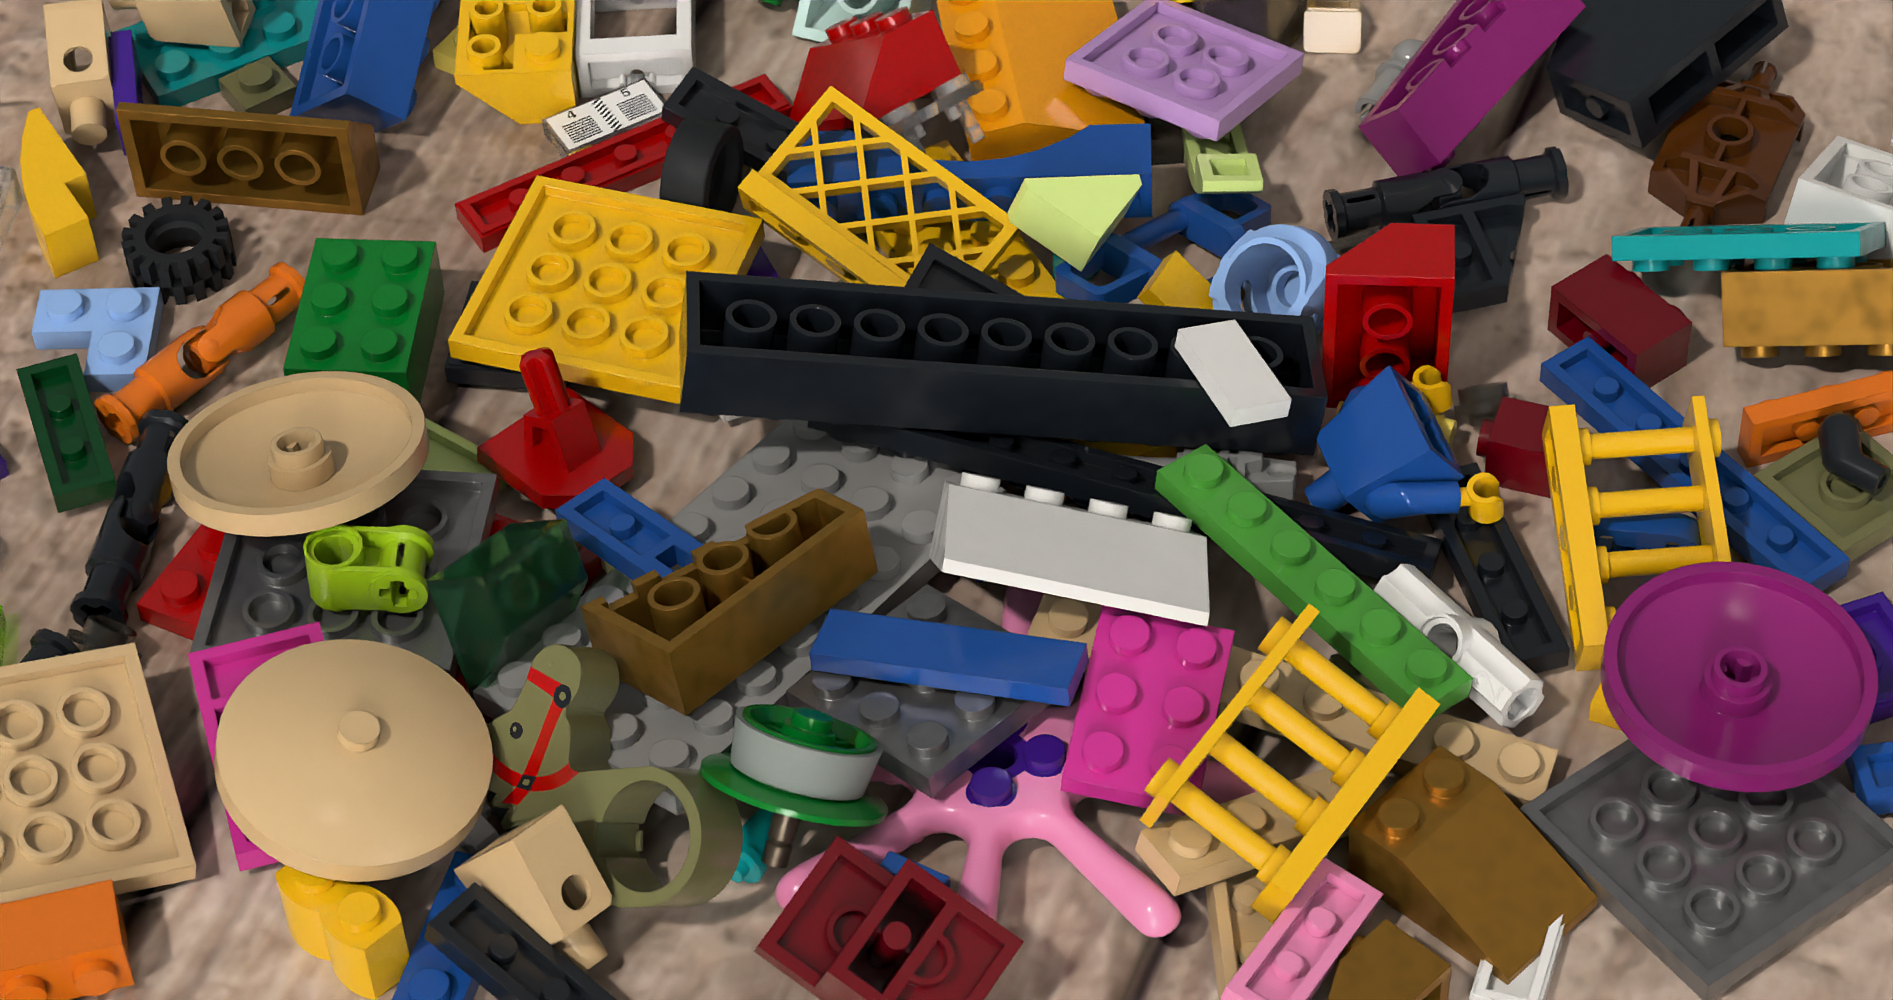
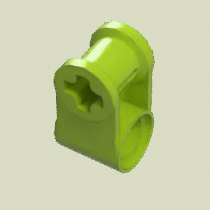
(364, 567)

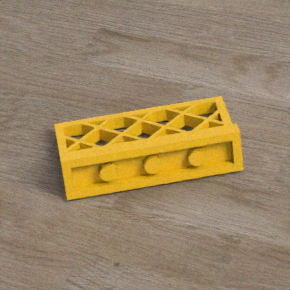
(833, 242)

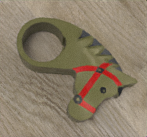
(557, 753)

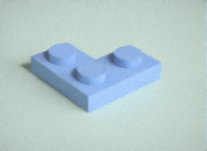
(113, 324)

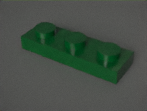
(67, 433)

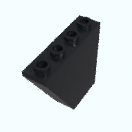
(1650, 61)

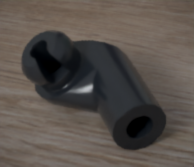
(1843, 453)

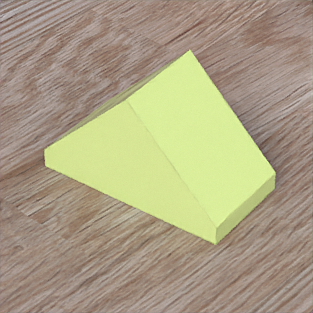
(1073, 212)

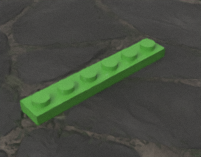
(1304, 572)

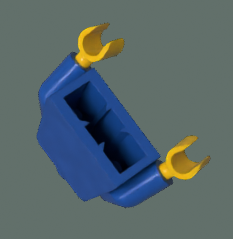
(1393, 456)

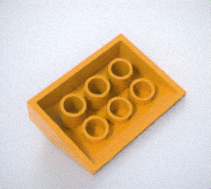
(1021, 61)

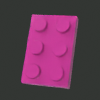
(1144, 699)

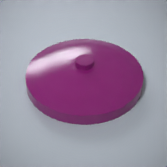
(1739, 676)

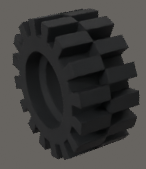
(173, 228)

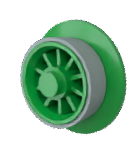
(799, 769)

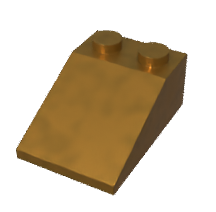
(1466, 865)

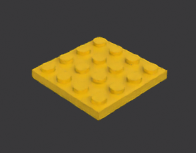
(599, 284)

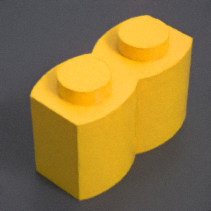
(348, 926)

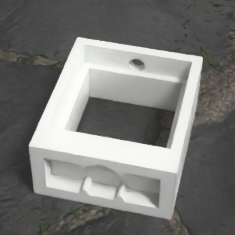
(608, 62)

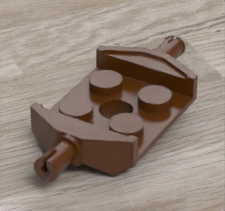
(1723, 179)

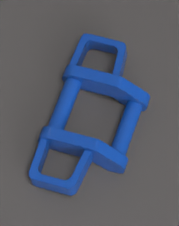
(1126, 255)

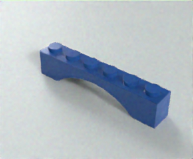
(1090, 152)

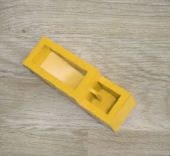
(56, 197)

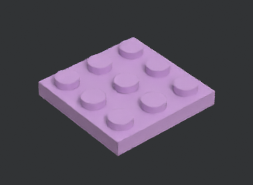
(1183, 67)

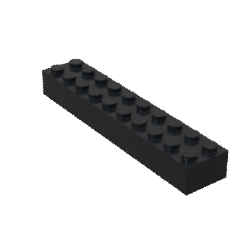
(978, 363)

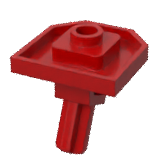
(560, 442)

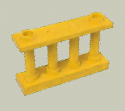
(1580, 507)
(1316, 819)

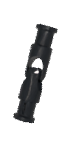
(1401, 196)
(131, 522)

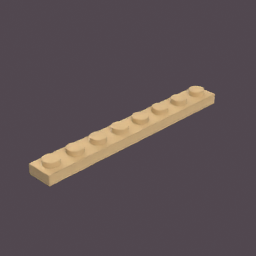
(1513, 763)

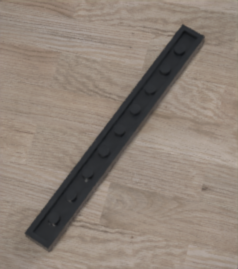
(1102, 475)

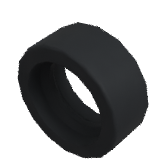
(703, 165)

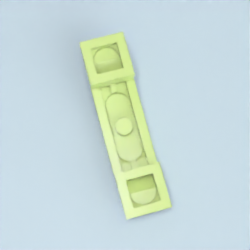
(1222, 164)

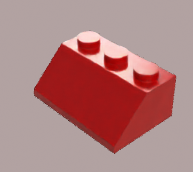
(876, 64)
(1388, 306)

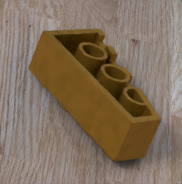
(735, 601)

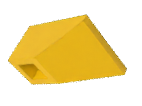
(519, 56)

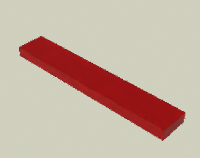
(614, 164)

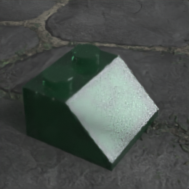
(507, 595)

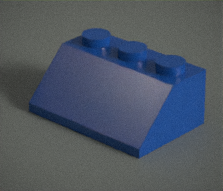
(364, 61)

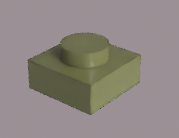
(258, 88)

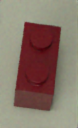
(1621, 318)

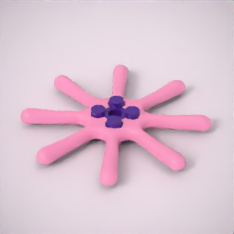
(1018, 797)

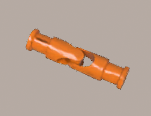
(234, 329)

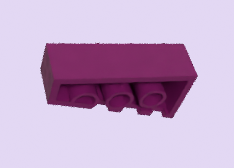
(1460, 77)

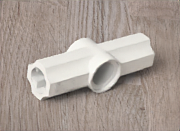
(1500, 680)

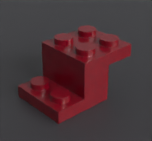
(884, 935)

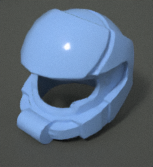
(1280, 273)

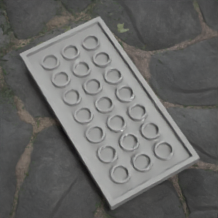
(792, 460)

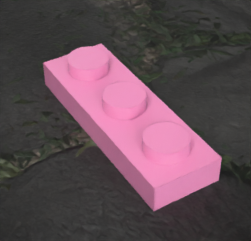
(1306, 937)

